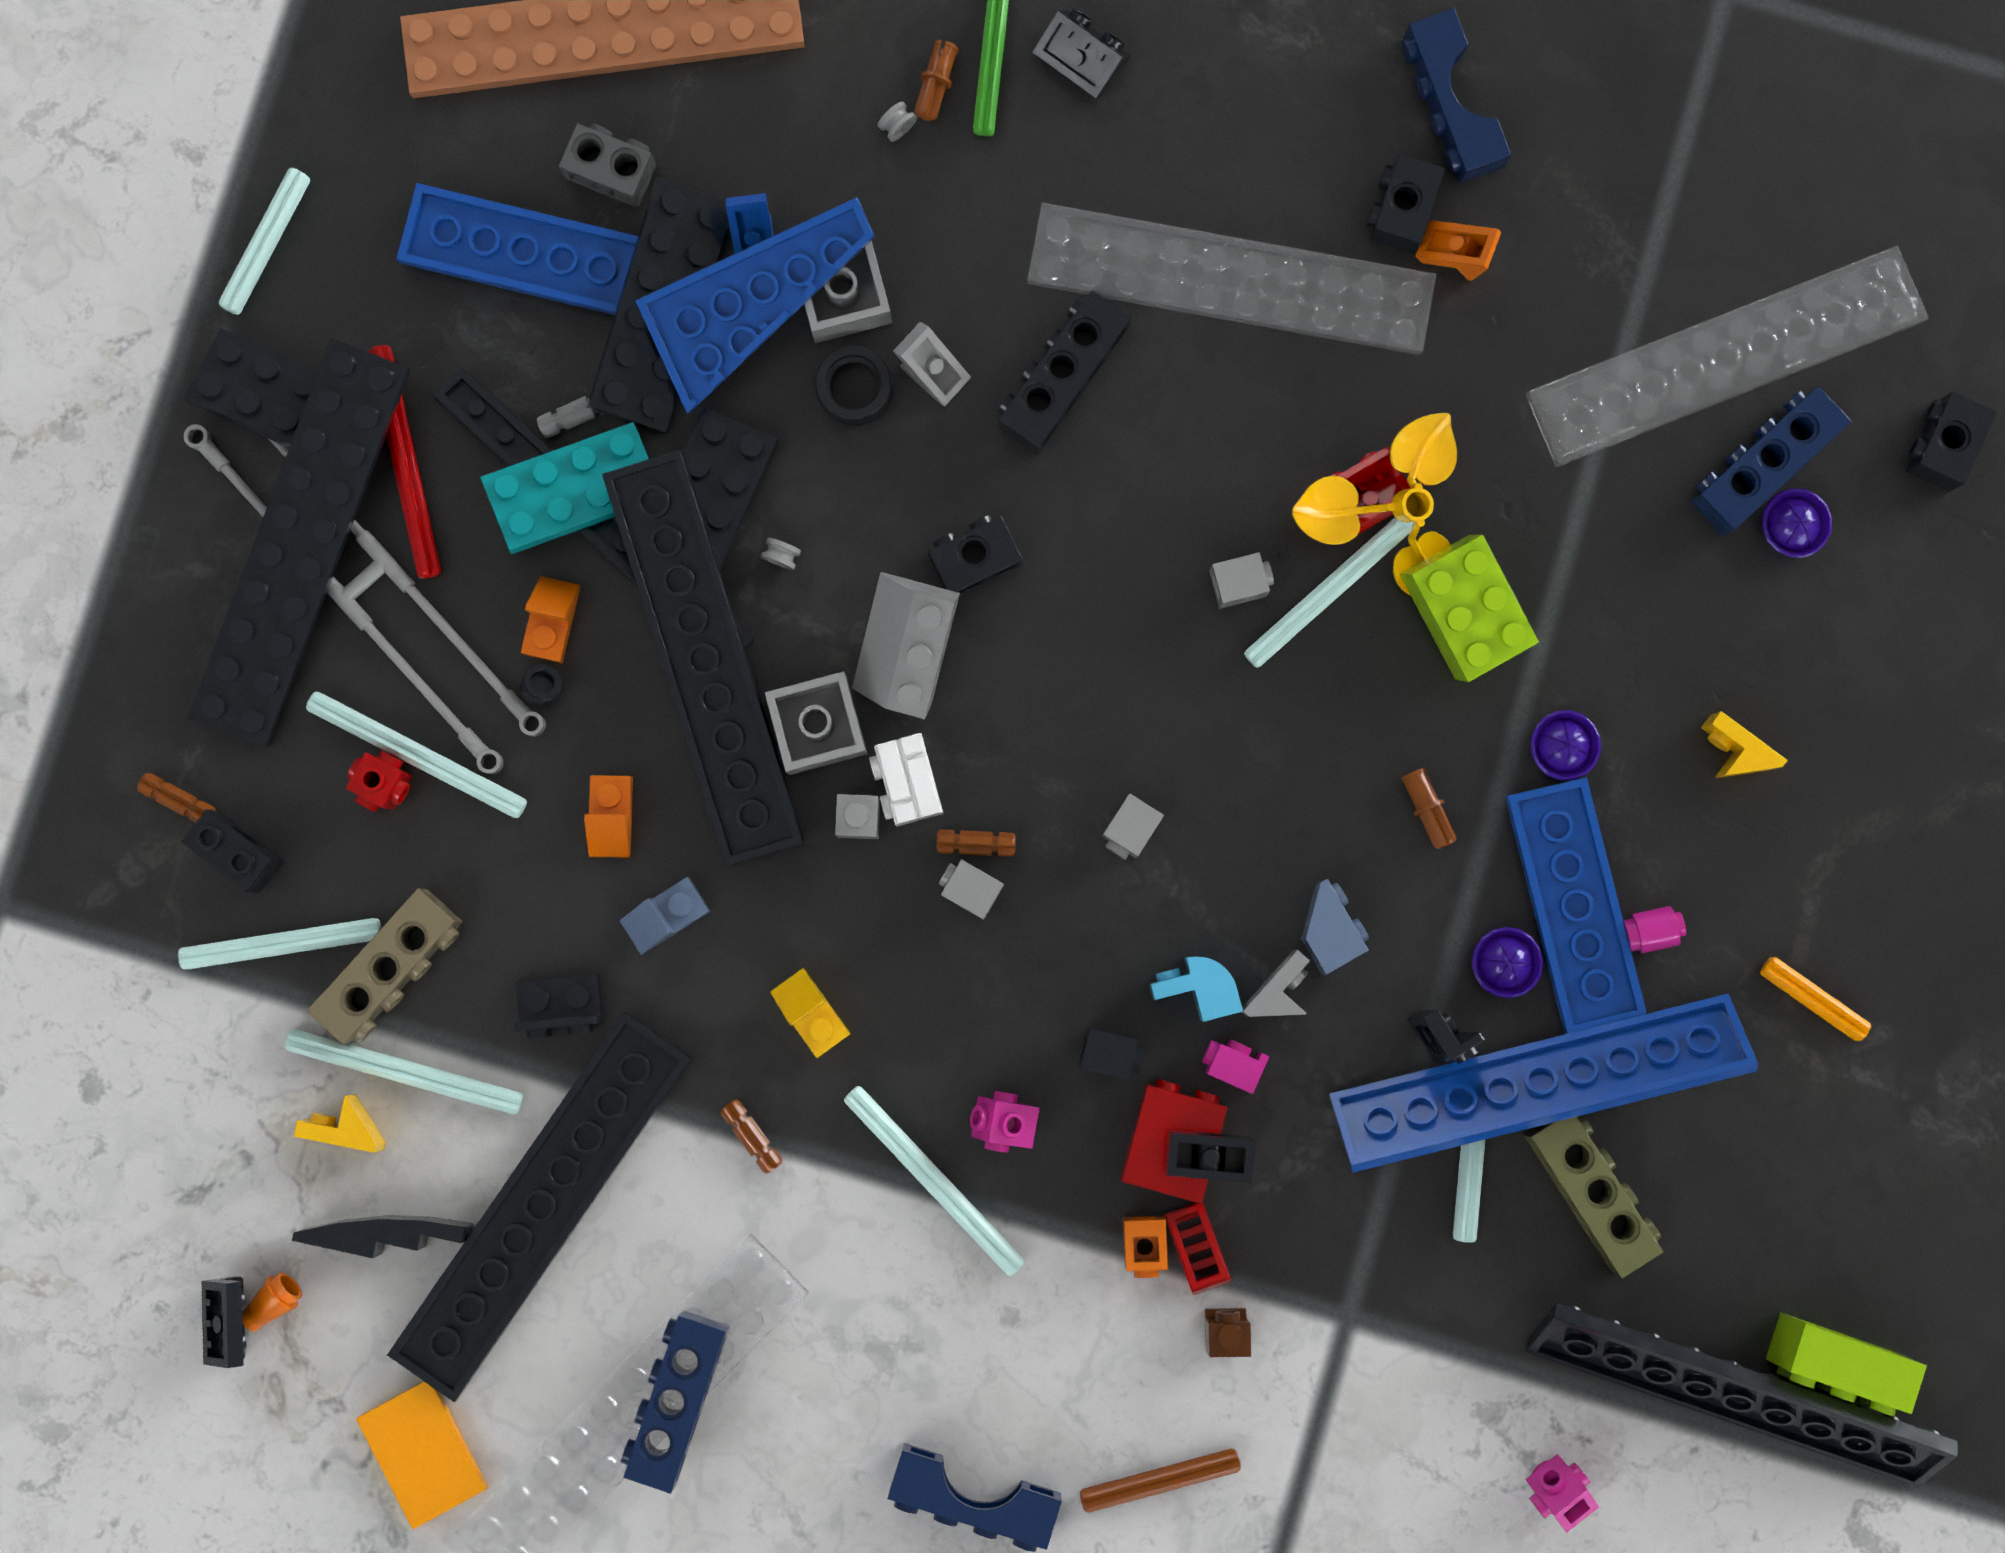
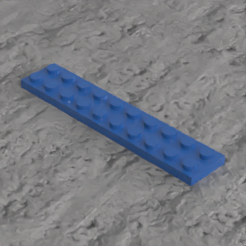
(1542, 1082)

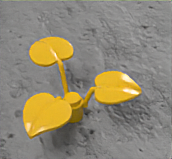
(1423, 451)

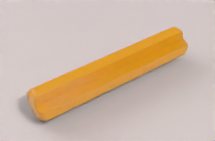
(1815, 999)

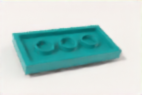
(560, 488)

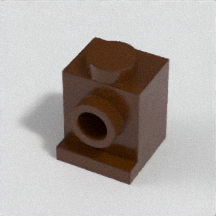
(1227, 1332)

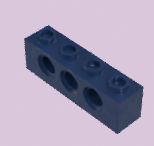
(1820, 422)
(663, 1467)

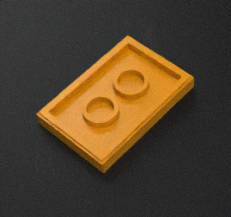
(422, 1453)

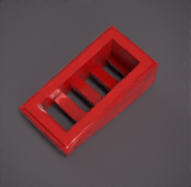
(1209, 1282)

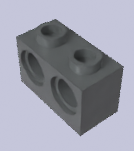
(603, 173)

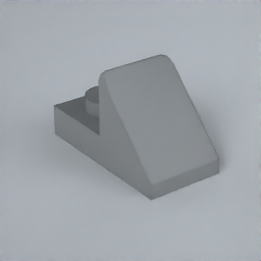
(931, 364)
(1270, 998)

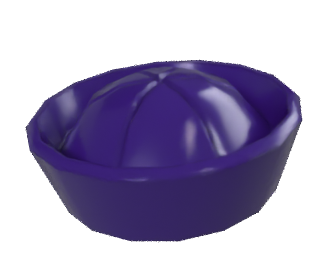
(1797, 523)
(1565, 745)
(1507, 962)

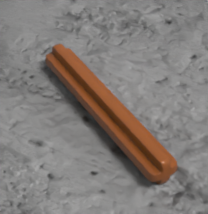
(1160, 1480)

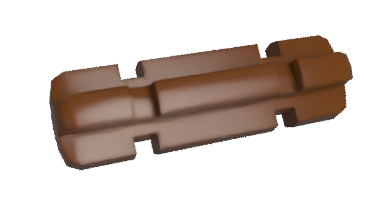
(172, 797)
(976, 843)
(751, 1136)

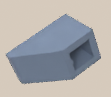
(1329, 931)

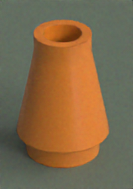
(274, 1299)

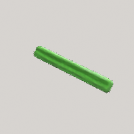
(990, 67)

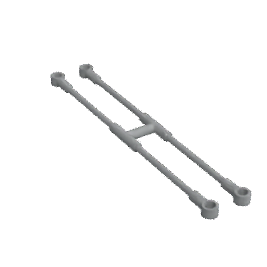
(346, 596)

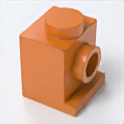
(1145, 1227)

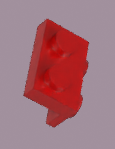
(1375, 483)

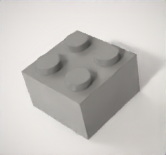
(850, 300)
(816, 723)

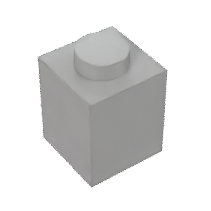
(1241, 580)
(857, 816)
(1131, 827)
(970, 888)

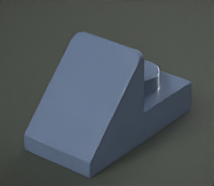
(664, 915)

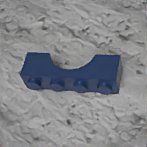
(1472, 142)
(1022, 1515)

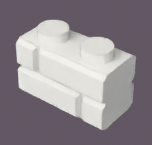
(907, 780)

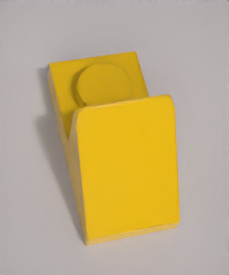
(1748, 753)
(809, 1013)
(353, 1131)

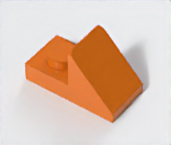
(1458, 247)
(550, 619)
(609, 816)

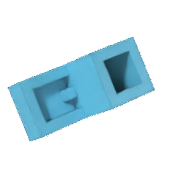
(1210, 983)

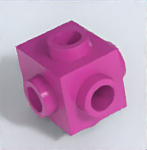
(1003, 1122)
(1561, 1492)

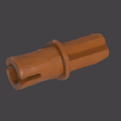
(935, 80)
(1429, 808)

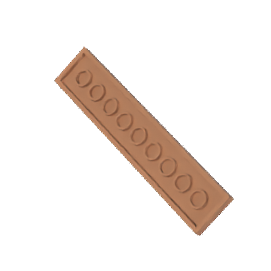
(584, 38)

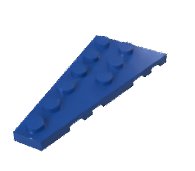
(732, 307)

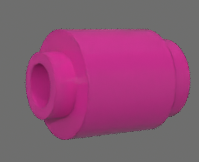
(1655, 929)

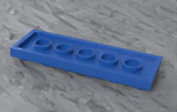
(516, 249)
(1575, 905)

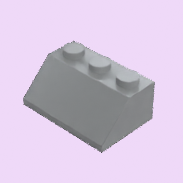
(905, 644)

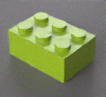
(1469, 608)
(1845, 1366)

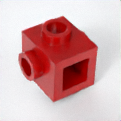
(392, 784)

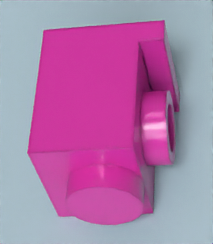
(1234, 1065)

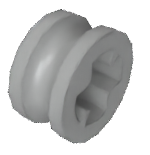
(897, 121)
(780, 553)

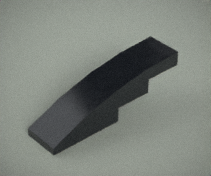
(370, 1234)

